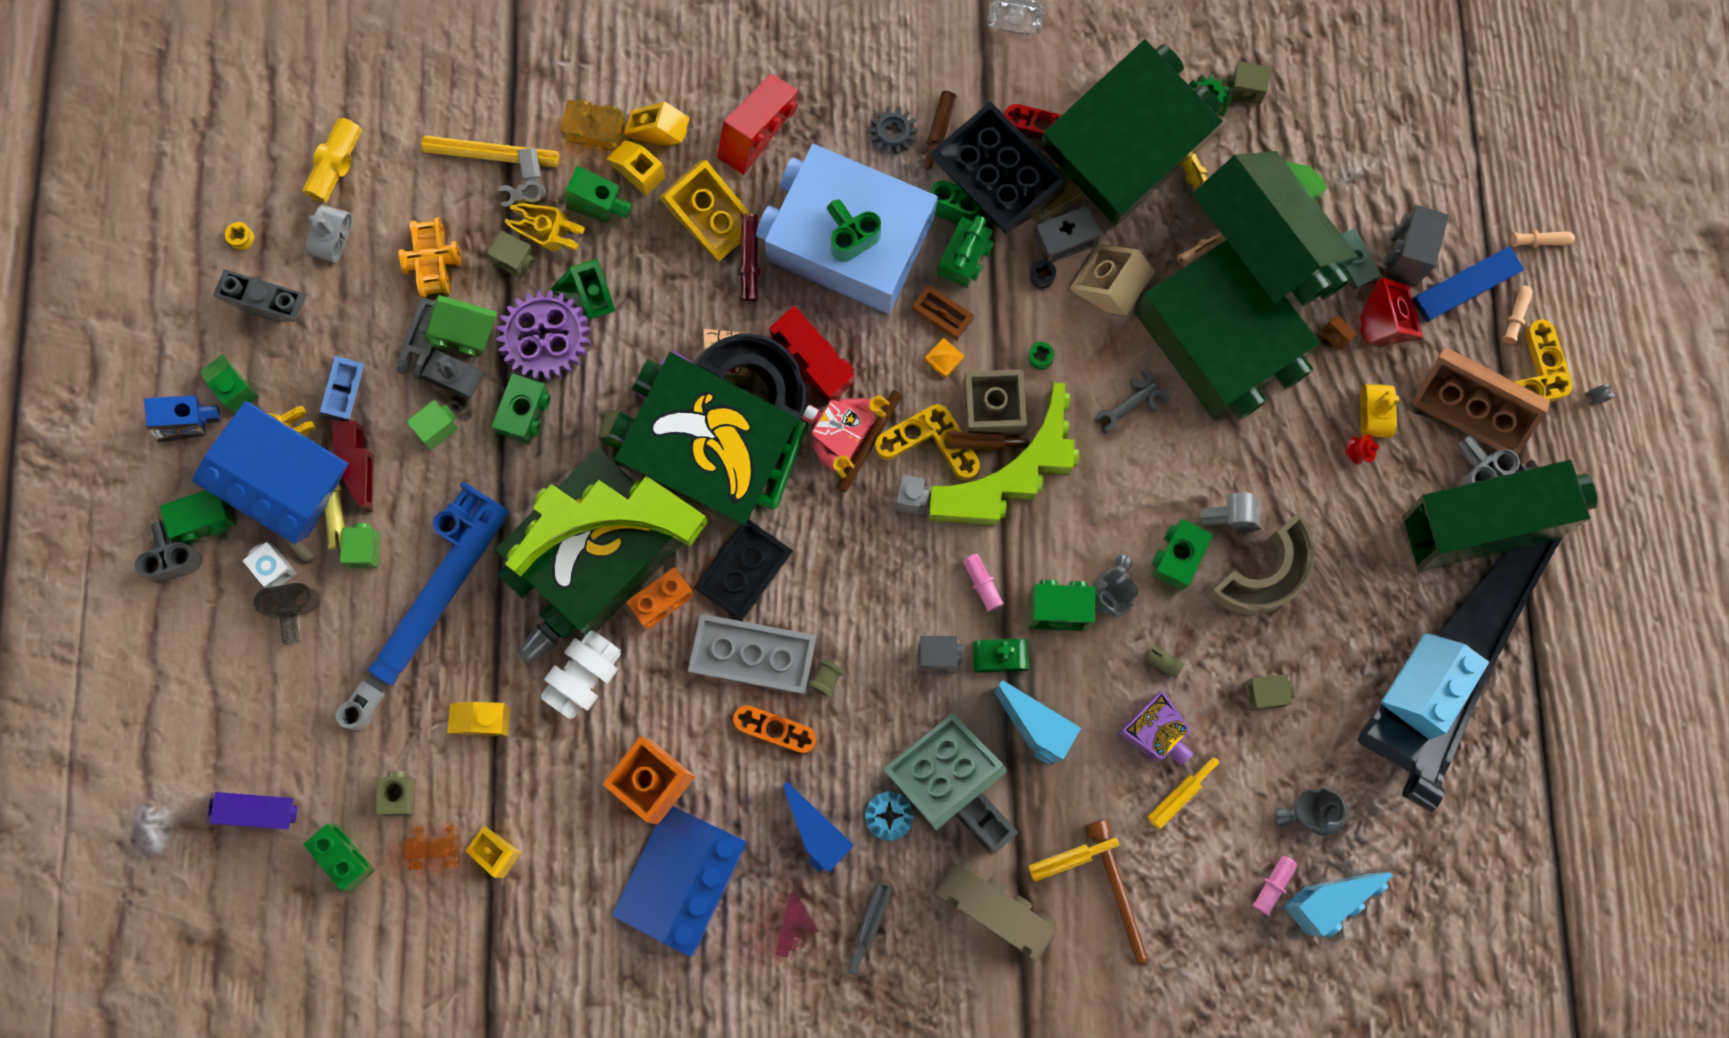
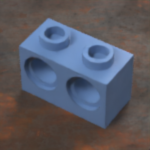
(341, 389)

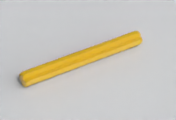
(484, 150)

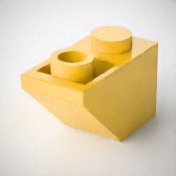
(637, 166)

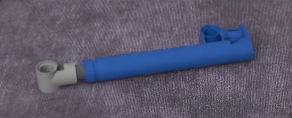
(476, 525)

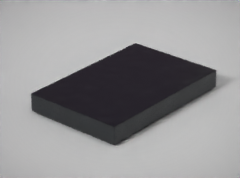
(743, 570)

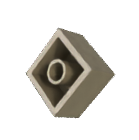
(995, 401)

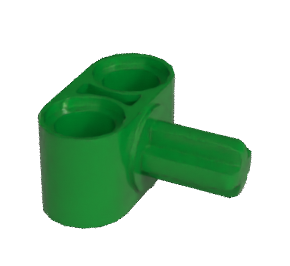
(956, 200)
(850, 230)
(1000, 655)

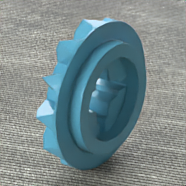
(879, 826)

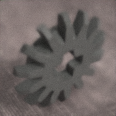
(887, 121)

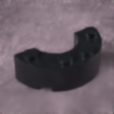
(765, 358)

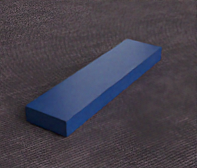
(1468, 284)

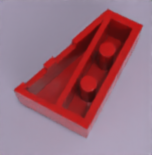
(756, 122)
(815, 355)

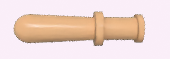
(1535, 239)
(1516, 320)

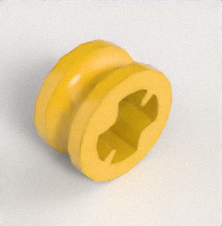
(236, 243)

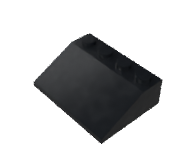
(999, 168)

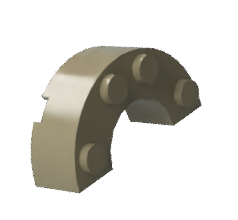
(1292, 571)
(996, 910)

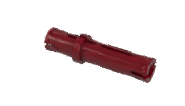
(749, 258)

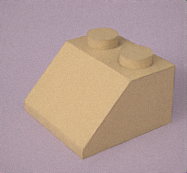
(1113, 278)

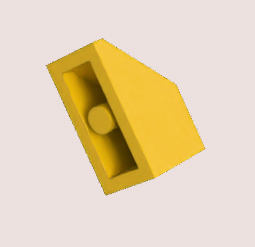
(657, 124)
(479, 718)

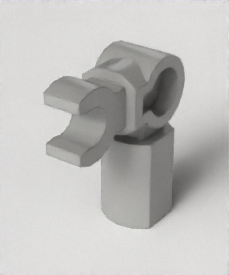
(532, 190)

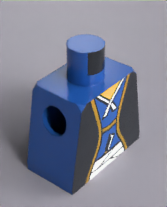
(178, 417)

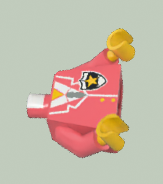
(842, 429)

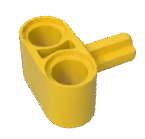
(1378, 410)

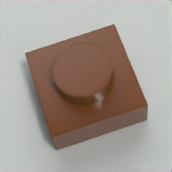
(1339, 332)

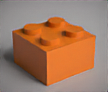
(649, 780)

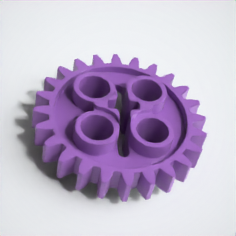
(542, 311)

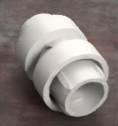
(570, 688)

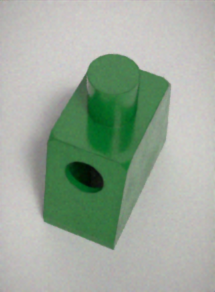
(595, 196)

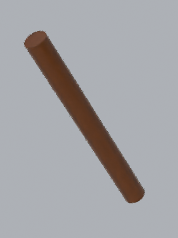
(869, 441)

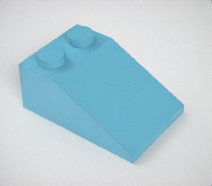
(1039, 726)

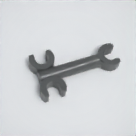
(1146, 390)

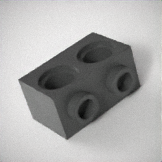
(986, 824)

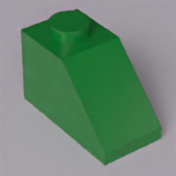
(228, 384)

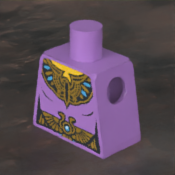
(1158, 731)

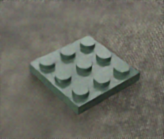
(945, 770)

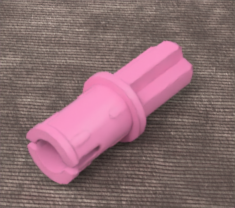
(983, 582)
(1275, 885)

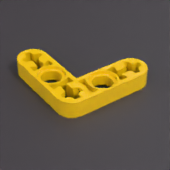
(1547, 375)
(929, 430)

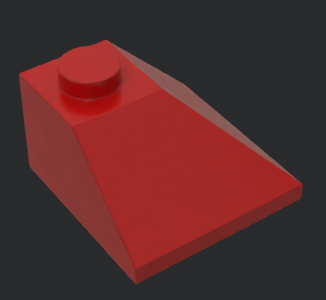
(1390, 315)

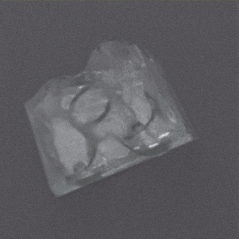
(1017, 16)

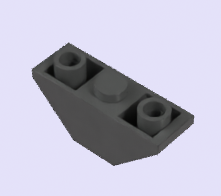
(259, 297)

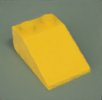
(706, 209)

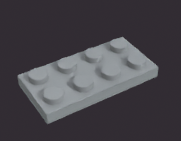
(752, 654)

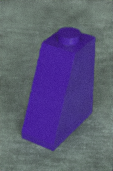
(251, 810)

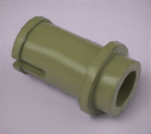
(1165, 662)

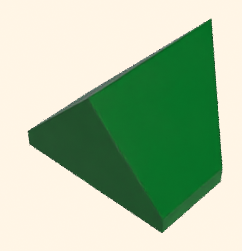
(587, 288)

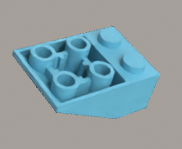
(1325, 905)

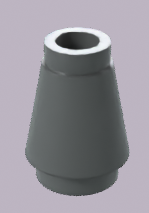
(538, 642)

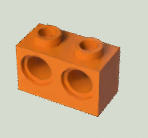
(660, 598)

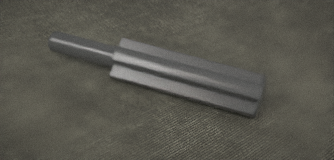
(870, 923)

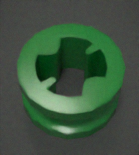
(1037, 364)

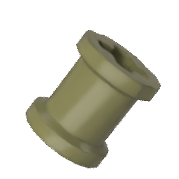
(826, 678)

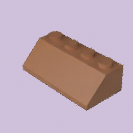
(1480, 402)

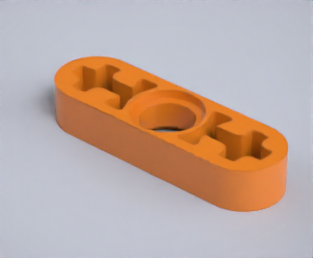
(756, 715)

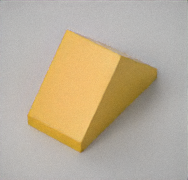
(493, 853)

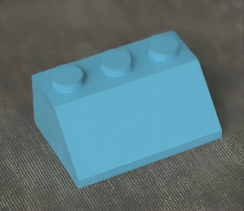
(1434, 684)

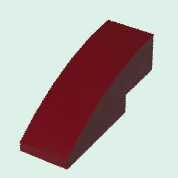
(359, 475)

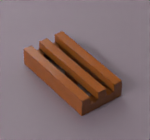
(965, 314)

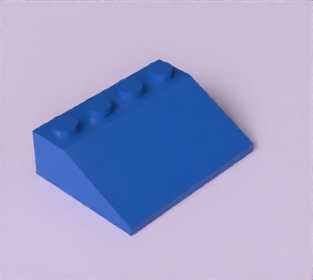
(270, 473)
(680, 880)

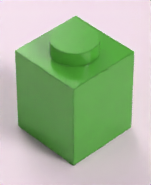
(433, 424)
(360, 546)

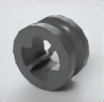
(1600, 394)

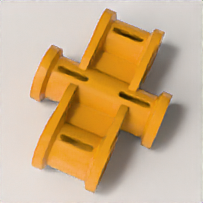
(430, 257)

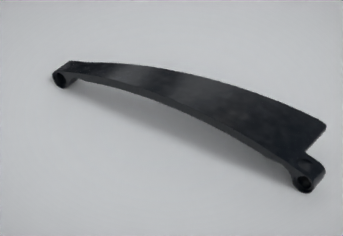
(1484, 625)

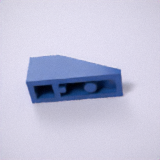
(819, 836)

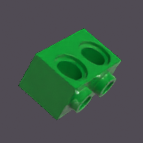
(339, 857)

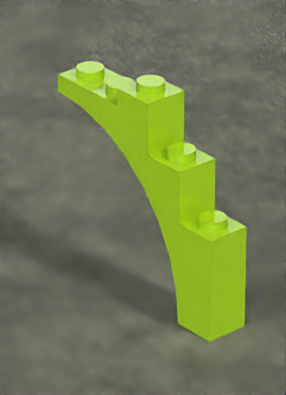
(981, 500)
(563, 517)

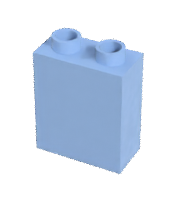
(801, 230)

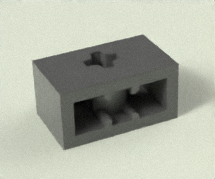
(1058, 245)
(939, 654)

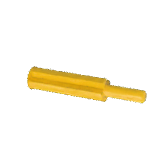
(1180, 795)
(1068, 859)

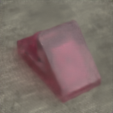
(795, 916)

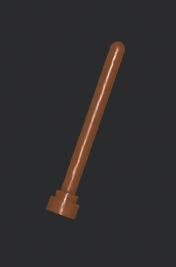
(1100, 832)

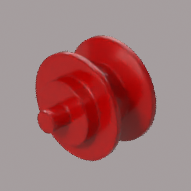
(1361, 449)

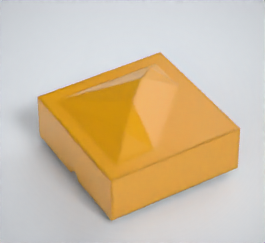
(944, 358)

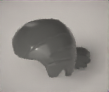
(1115, 589)
(1316, 810)

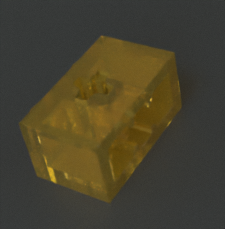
(592, 125)

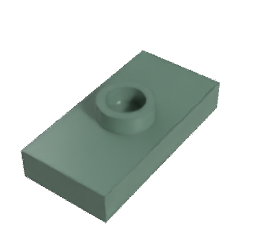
(1362, 269)

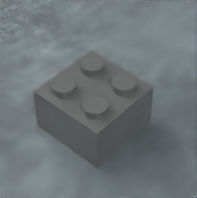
(1415, 245)

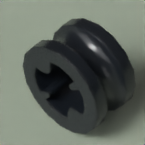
(1037, 267)

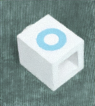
(269, 565)

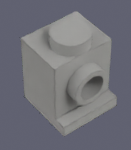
(912, 495)

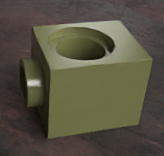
(1248, 82)
(512, 254)
(1269, 692)
(406, 804)

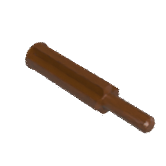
(940, 124)
(981, 441)

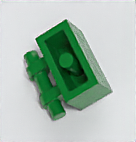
(965, 251)

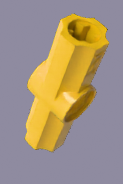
(332, 160)

